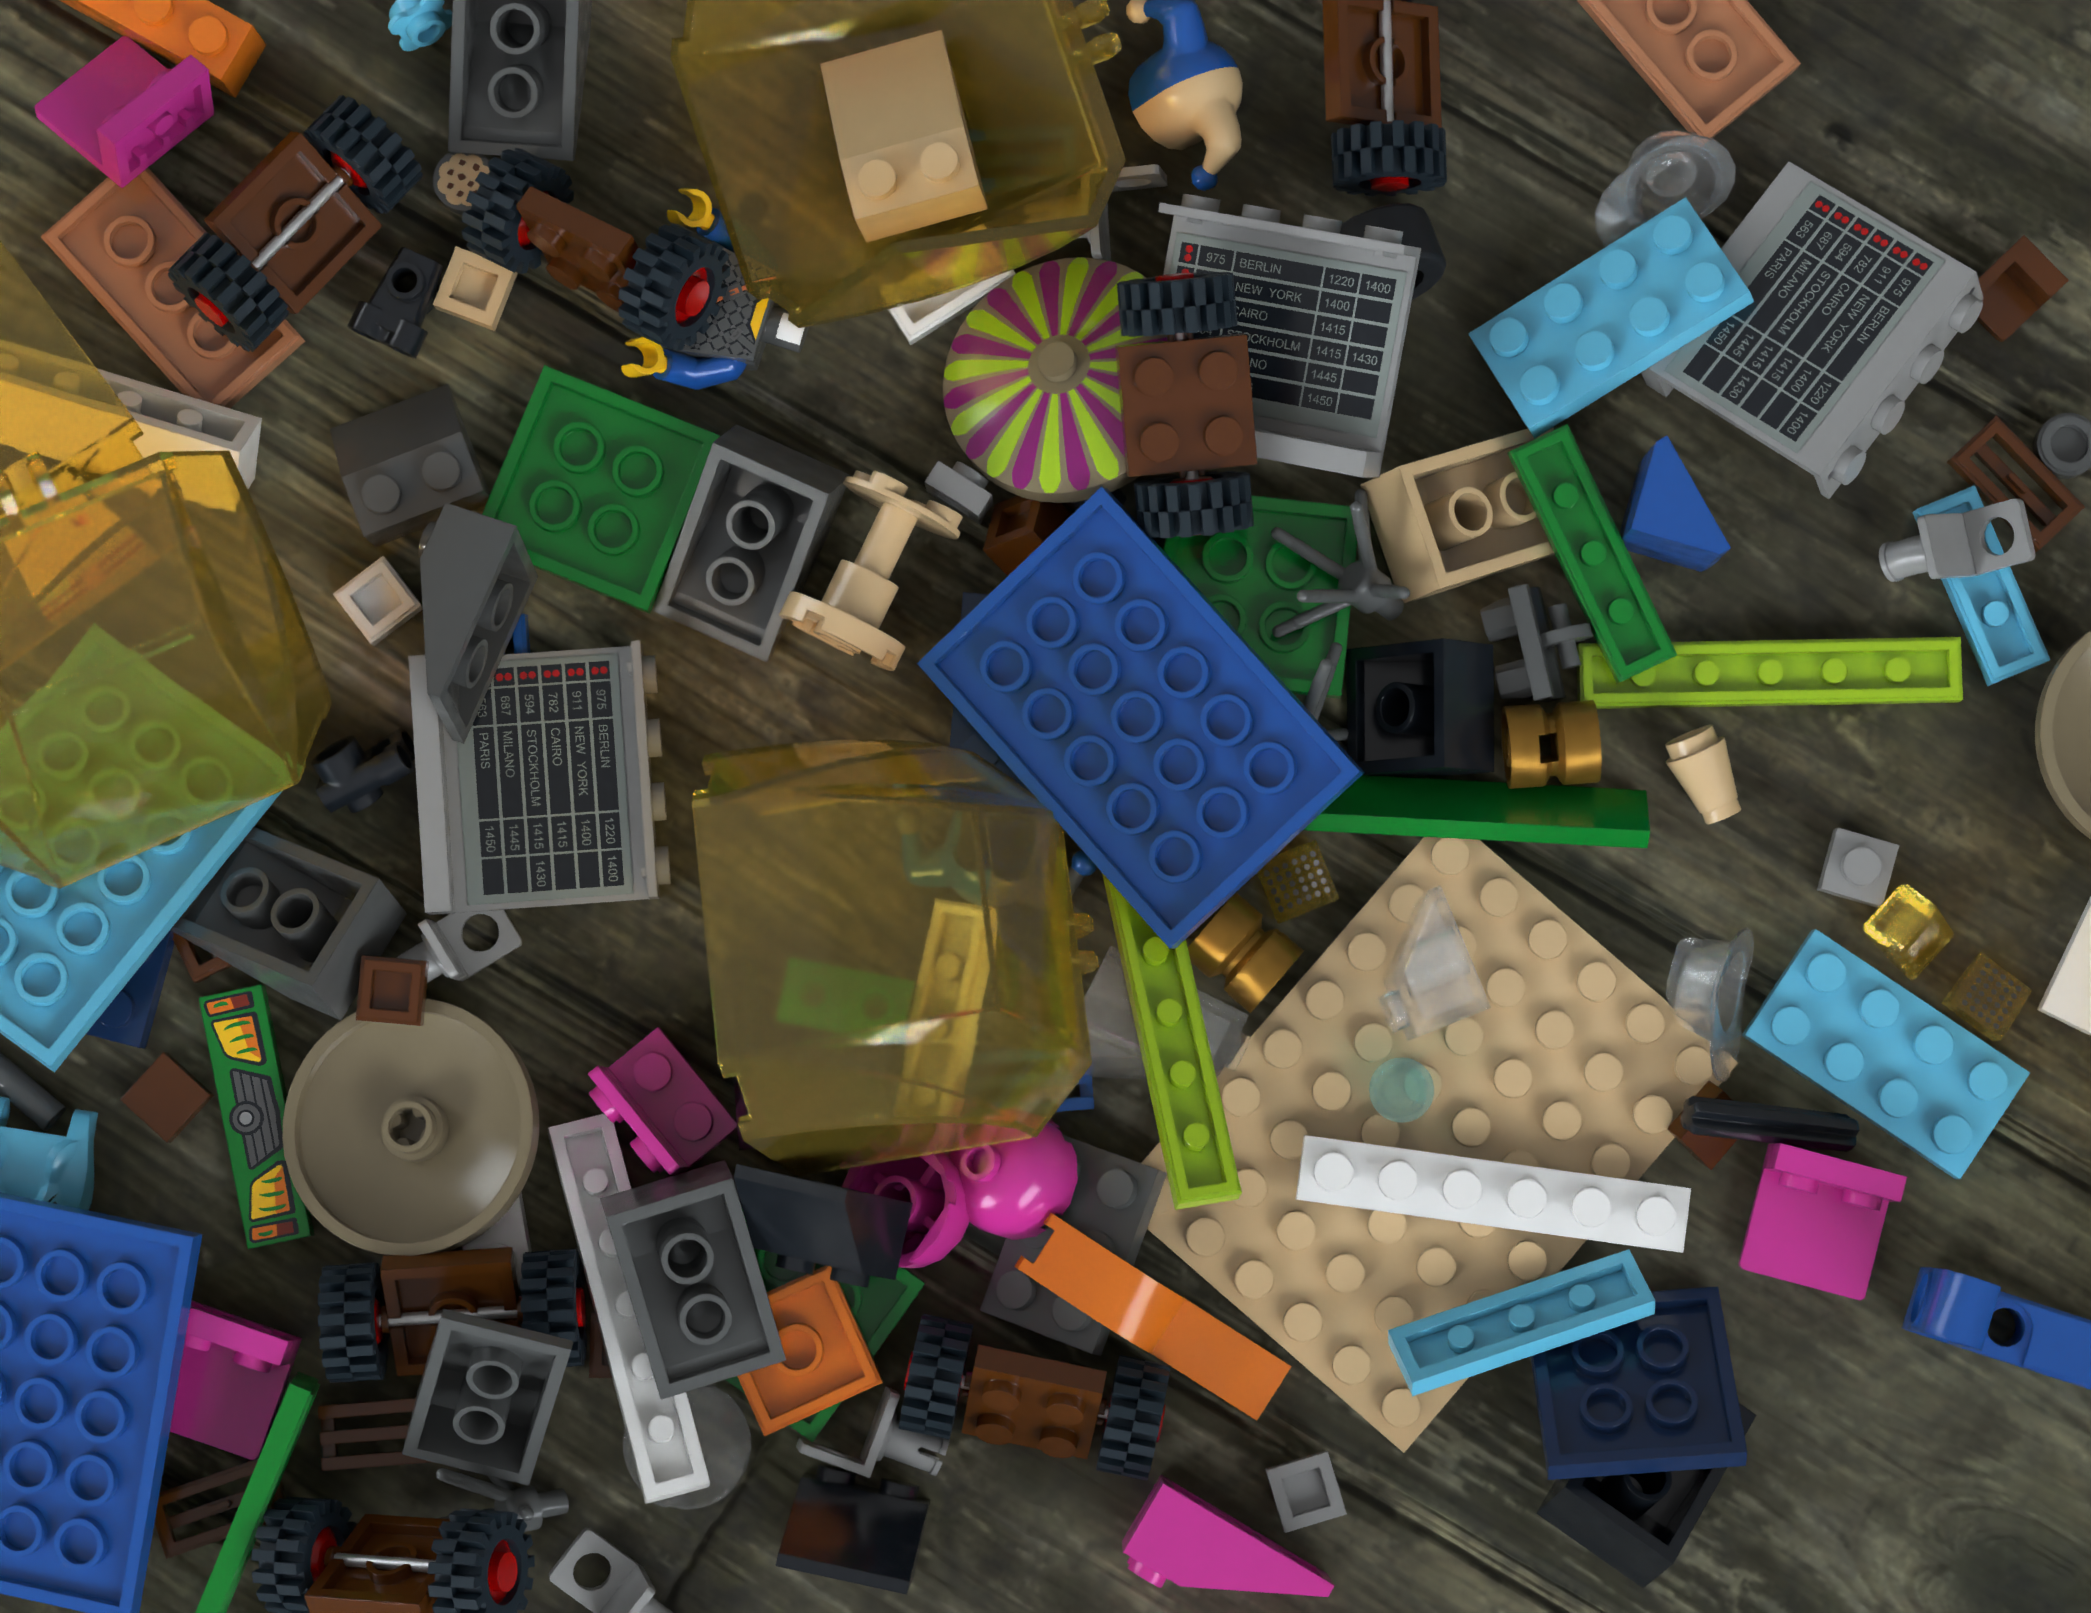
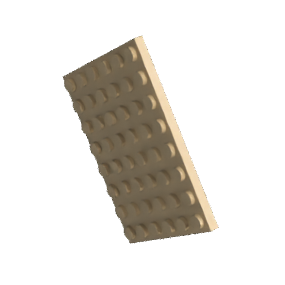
(1559, 1074)

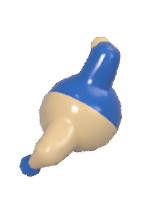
(1187, 88)

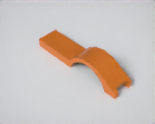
(1156, 1318)

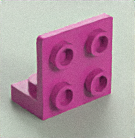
(128, 108)
(663, 1104)
(1818, 1220)
(231, 1380)

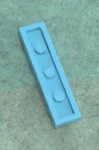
(1521, 1322)

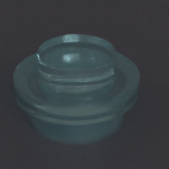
(1401, 1090)

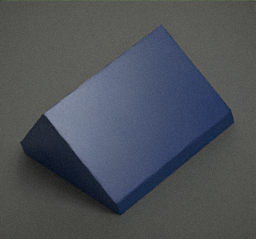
(1668, 514)

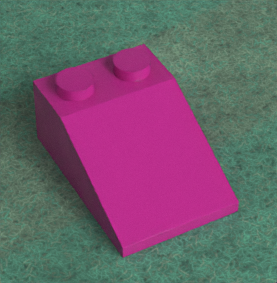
(1204, 1547)

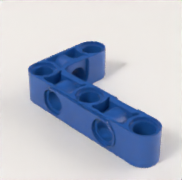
(1959, 1313)

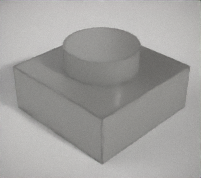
(960, 489)
(1857, 867)
(1305, 1491)

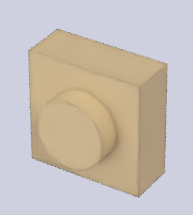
(474, 289)

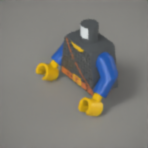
(736, 333)

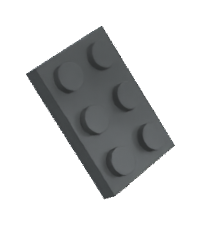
(1109, 1206)

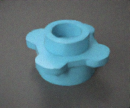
(418, 22)

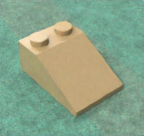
(902, 137)
(1456, 517)

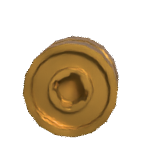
(1573, 741)
(1243, 952)

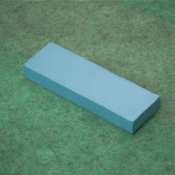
(1991, 605)

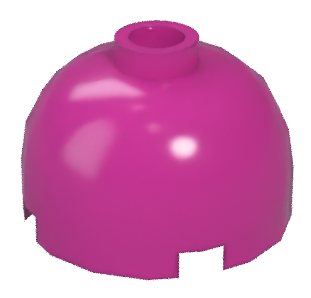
(1018, 1182)
(938, 1201)

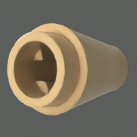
(1705, 772)

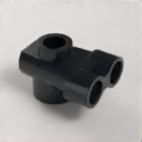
(397, 316)
(356, 776)

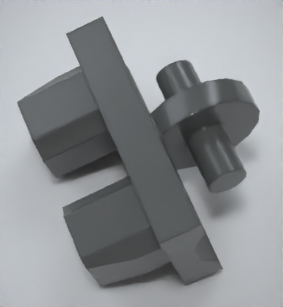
(1526, 617)

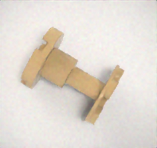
(861, 590)

